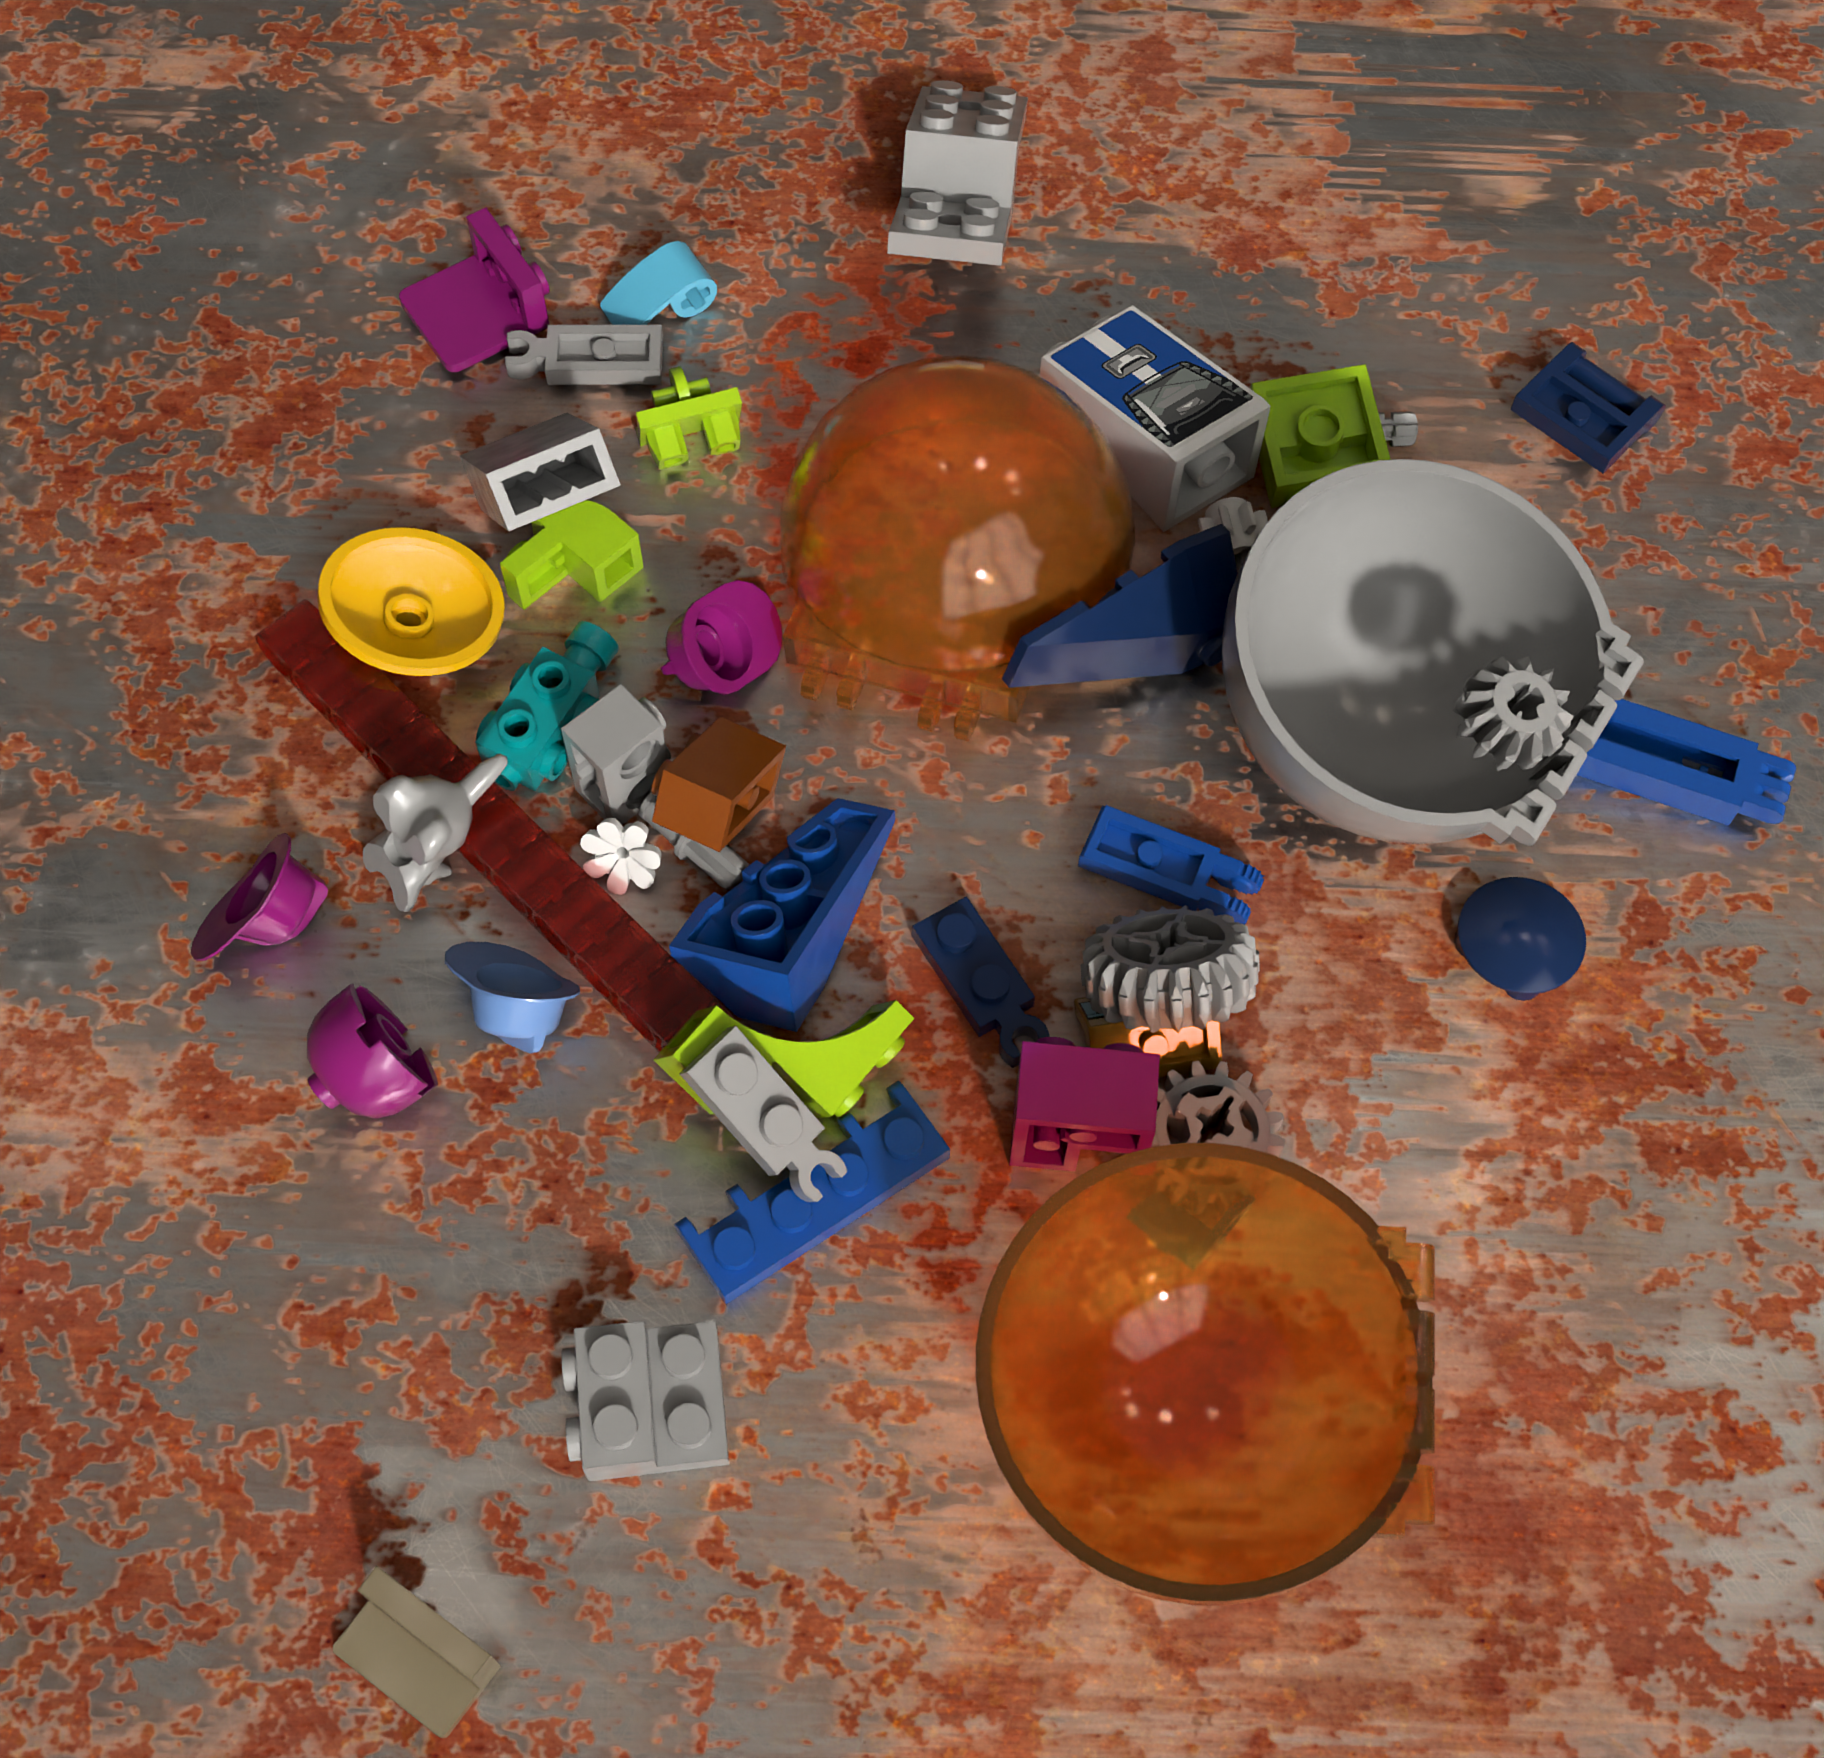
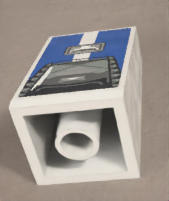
(1167, 410)

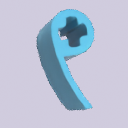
(663, 278)

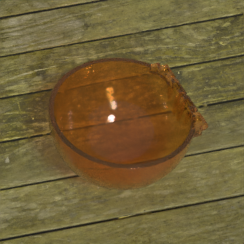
(1210, 1374)

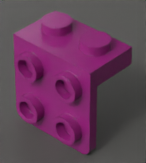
(480, 299)

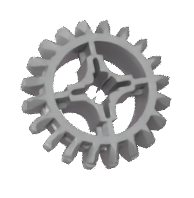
(1170, 969)

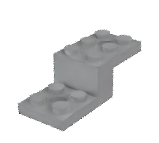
(959, 174)

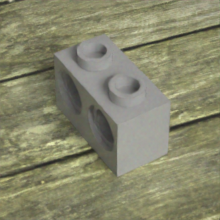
(616, 752)

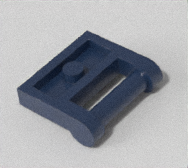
(1586, 408)

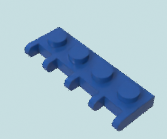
(781, 1226)

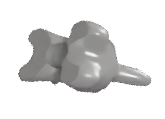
(423, 825)

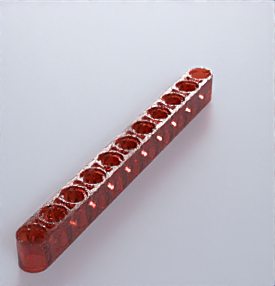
(501, 840)

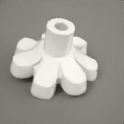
(621, 854)

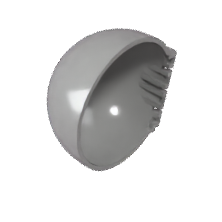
(1369, 619)

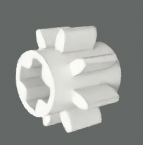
(1239, 519)

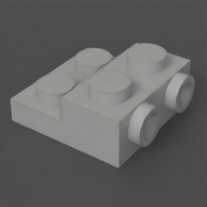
(645, 1399)

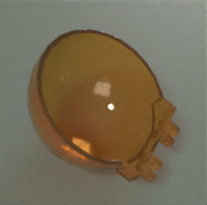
(943, 528)

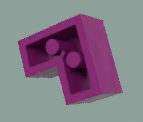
(1081, 1100)

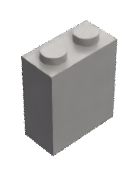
(540, 470)

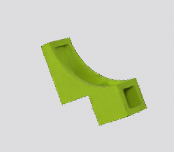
(820, 1073)

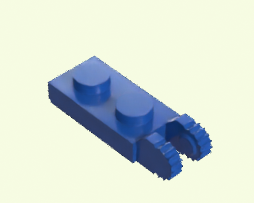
(1167, 864)

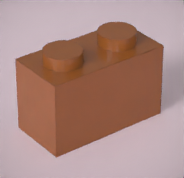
(717, 783)

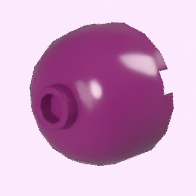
(364, 1057)

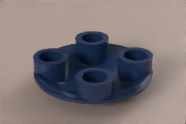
(1521, 936)

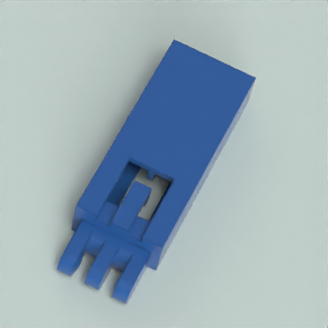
(1644, 756)

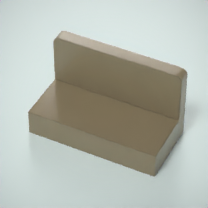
(414, 1655)

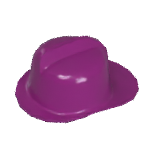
(724, 639)
(265, 905)

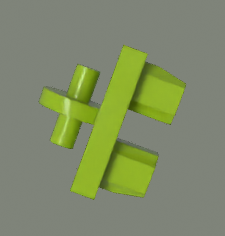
(686, 410)

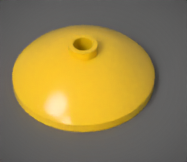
(410, 601)

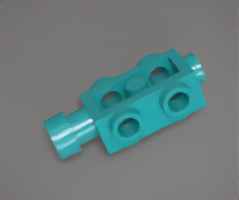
(545, 709)

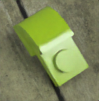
(577, 542)

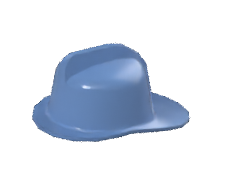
(511, 992)

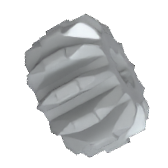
(1513, 713)

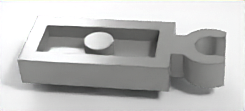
(589, 354)
(761, 1111)

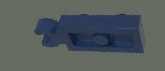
(979, 976)

